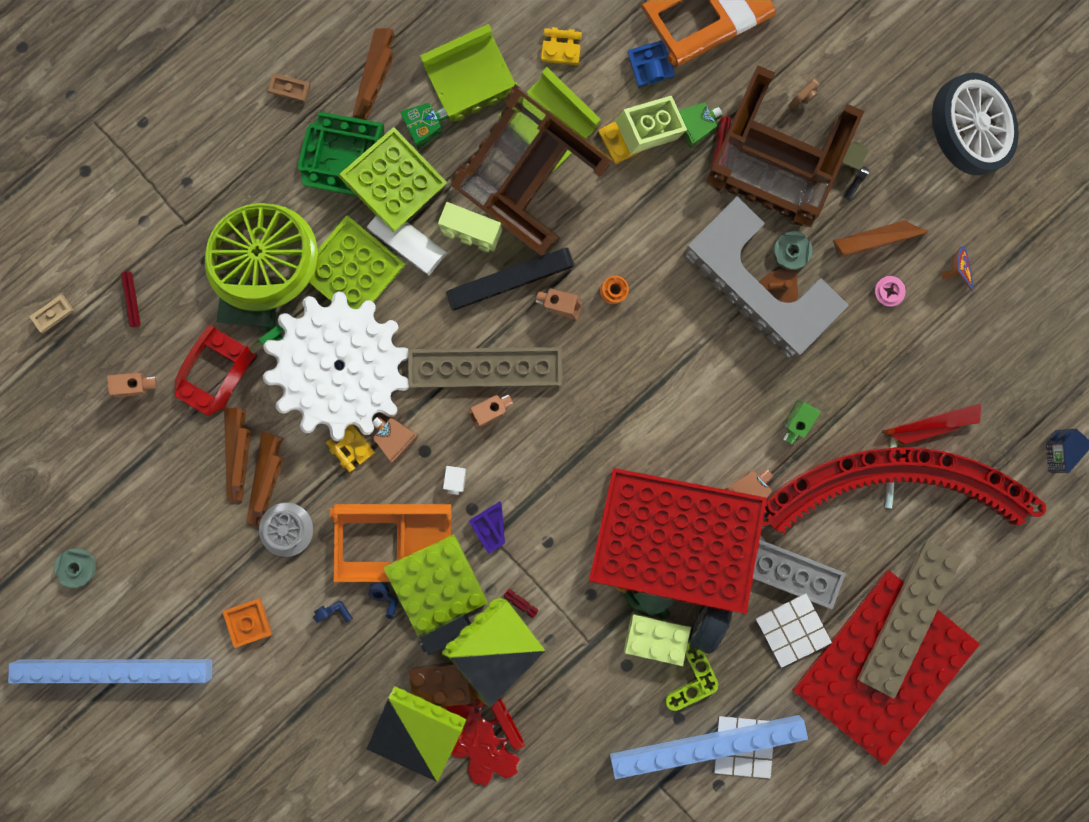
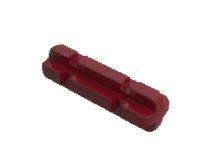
(520, 603)

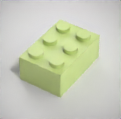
(650, 124)
(470, 227)
(657, 639)

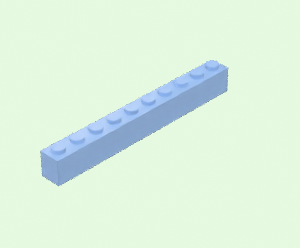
(110, 671)
(708, 746)

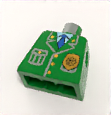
(423, 123)

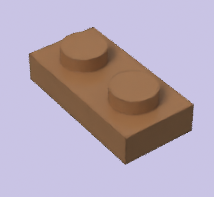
(289, 88)

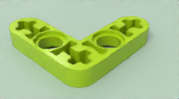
(698, 684)

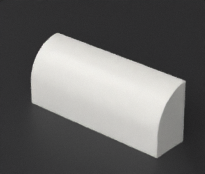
(410, 244)

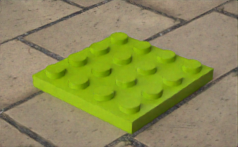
(393, 179)
(354, 264)
(435, 584)

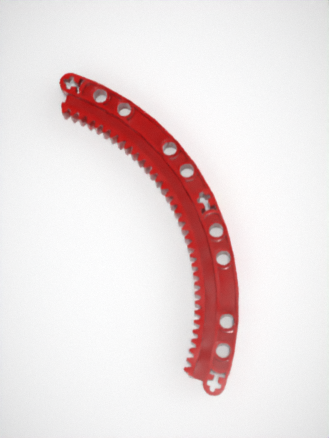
(959, 475)

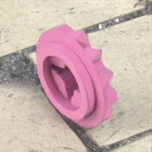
(897, 287)

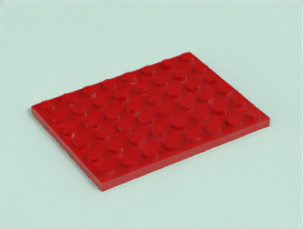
(679, 540)
(858, 709)

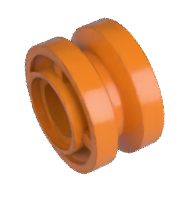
(622, 286)

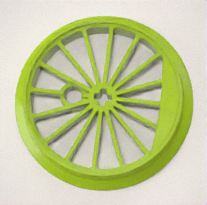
(256, 296)

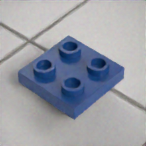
(650, 64)

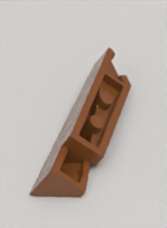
(375, 71)
(877, 238)
(236, 452)
(265, 476)

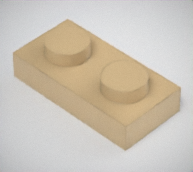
(51, 313)

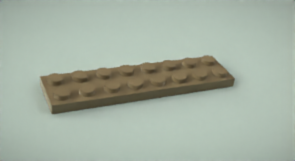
(485, 367)
(909, 619)

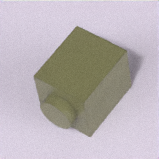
(854, 157)

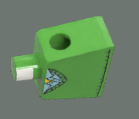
(699, 122)
(804, 413)

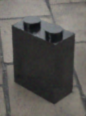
(441, 635)

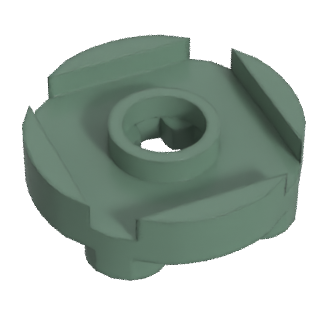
(800, 243)
(86, 567)

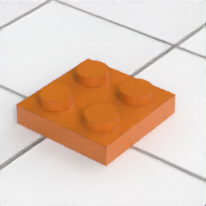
(247, 622)

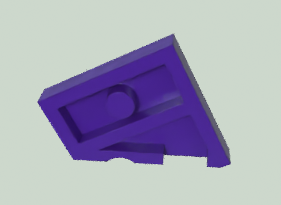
(490, 527)

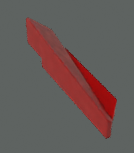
(935, 424)

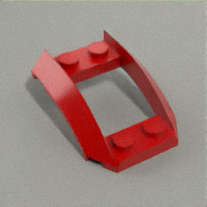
(224, 346)

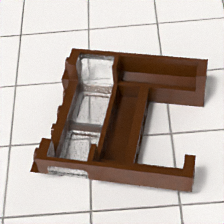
(517, 163)
(777, 167)

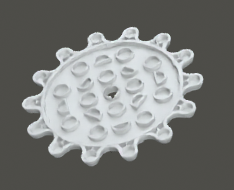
(308, 371)

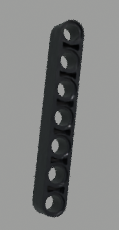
(510, 279)

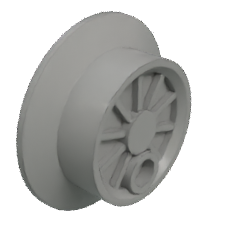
(286, 529)

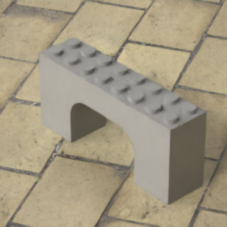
(788, 325)

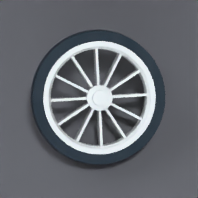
(975, 124)

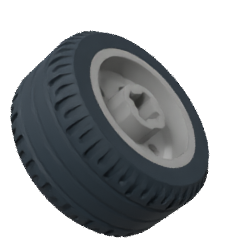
(709, 629)

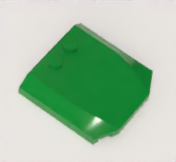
(332, 146)

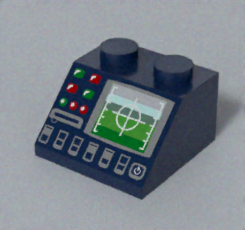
(1065, 450)

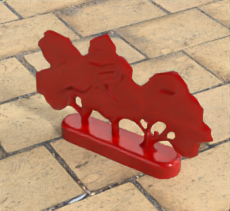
(480, 743)

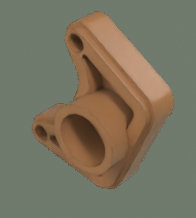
(805, 95)

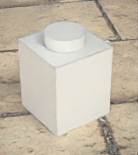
(454, 479)

